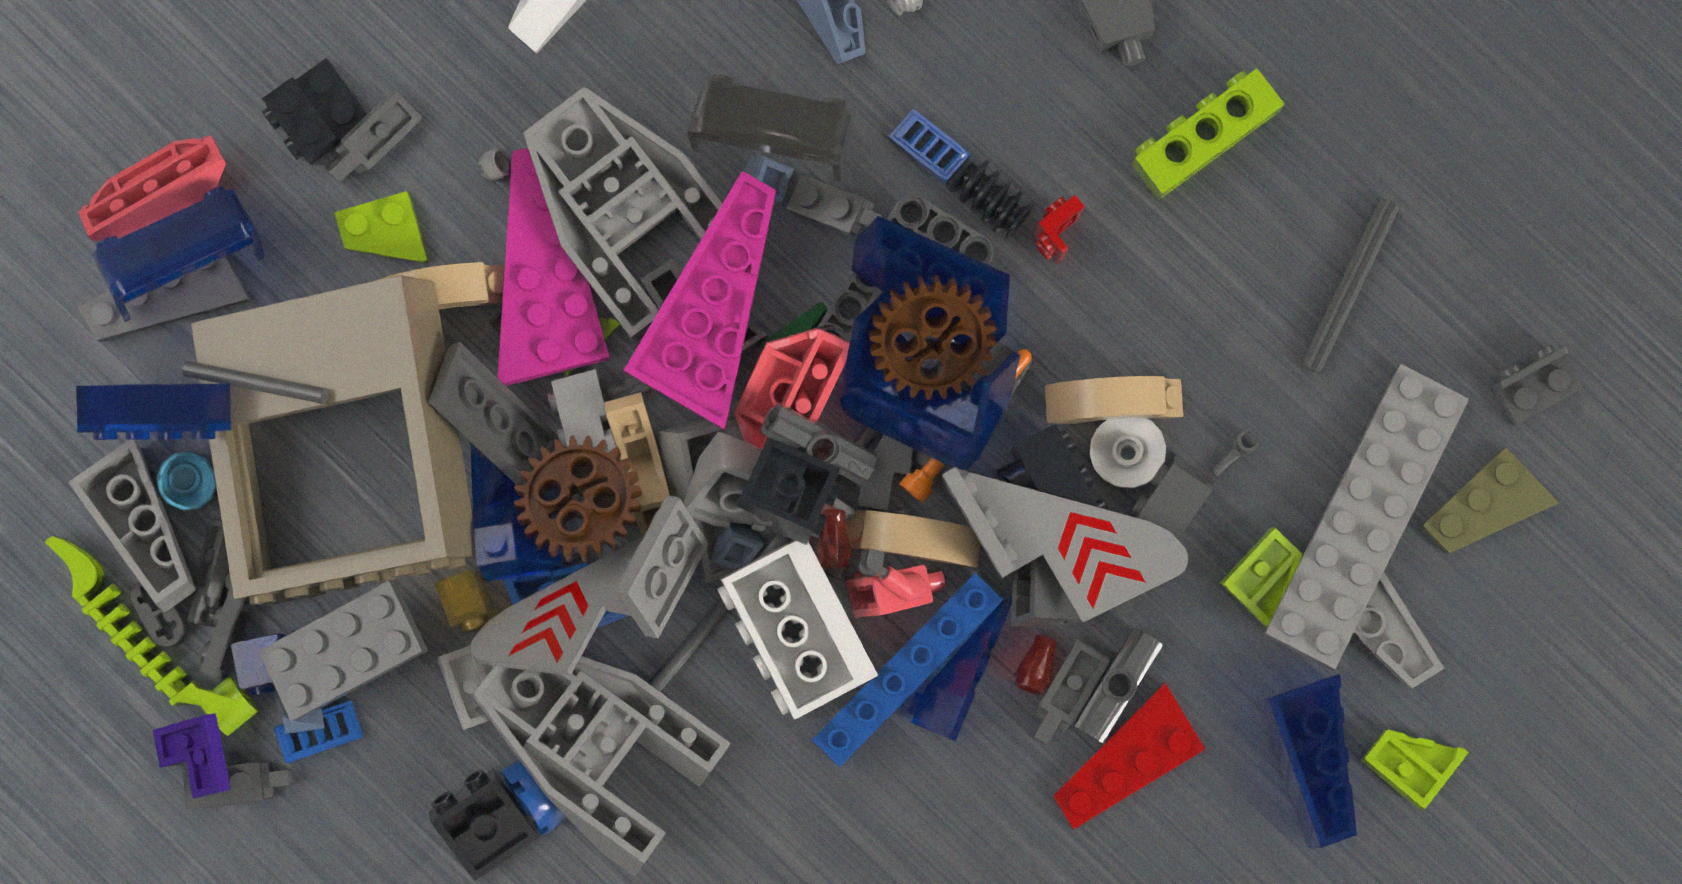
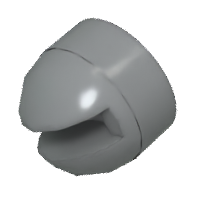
(494, 164)

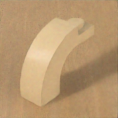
(463, 283)
(1113, 399)
(637, 441)
(914, 537)

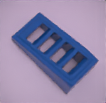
(943, 175)
(352, 724)

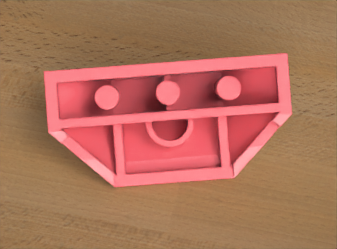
(154, 188)
(794, 372)

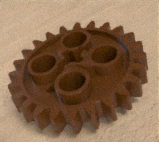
(909, 315)
(599, 524)

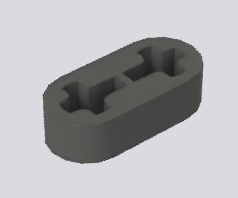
(152, 621)

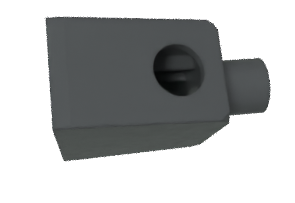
(1119, 25)
(1040, 598)

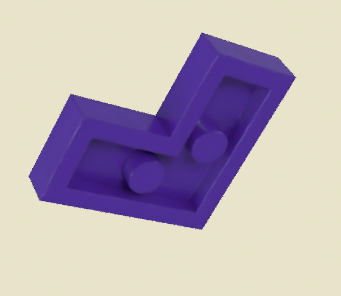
(200, 746)

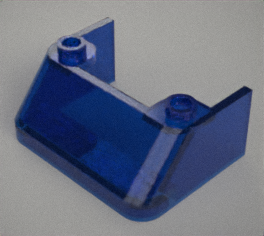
(175, 246)
(943, 429)

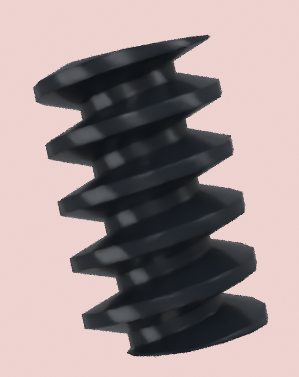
(991, 197)

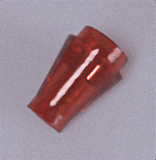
(833, 544)
(1036, 667)

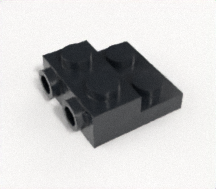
(313, 111)
(790, 490)
(482, 823)

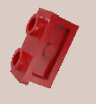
(1057, 219)

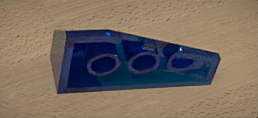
(499, 538)
(952, 690)

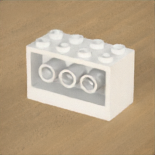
(823, 631)

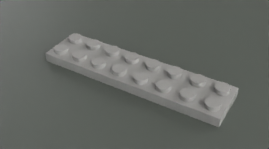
(1366, 517)

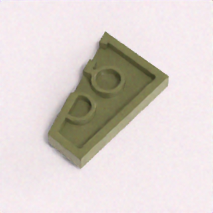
(1487, 503)

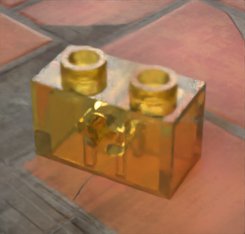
(465, 600)

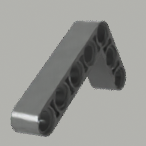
(931, 219)

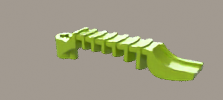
(229, 703)

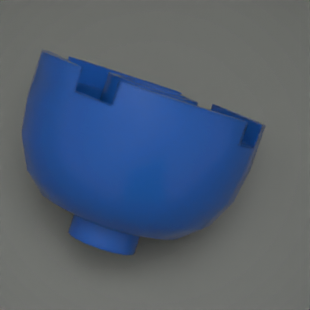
(532, 798)

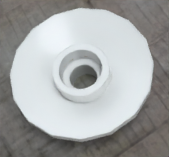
(1124, 433)

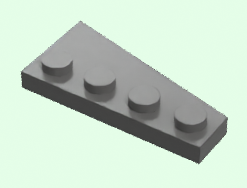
(190, 295)
(1395, 637)

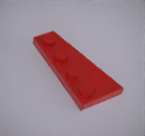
(1134, 756)

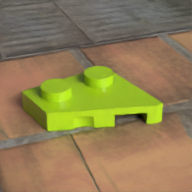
(383, 229)
(1263, 575)
(1413, 765)

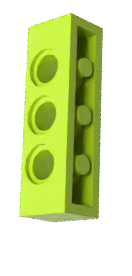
(1248, 89)

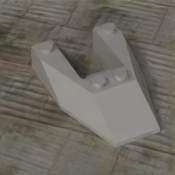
(607, 189)
(578, 732)

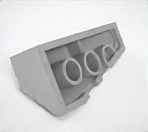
(721, 480)

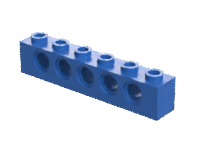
(907, 669)

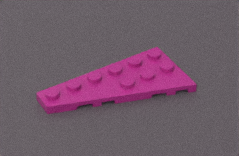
(546, 301)
(702, 325)

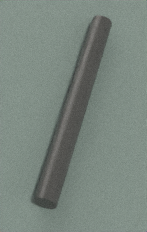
(255, 382)

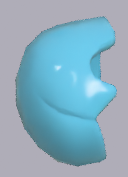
(186, 480)

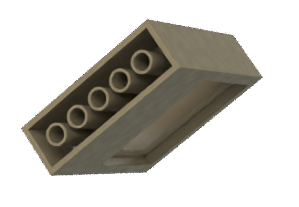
(358, 347)

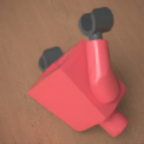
(887, 588)

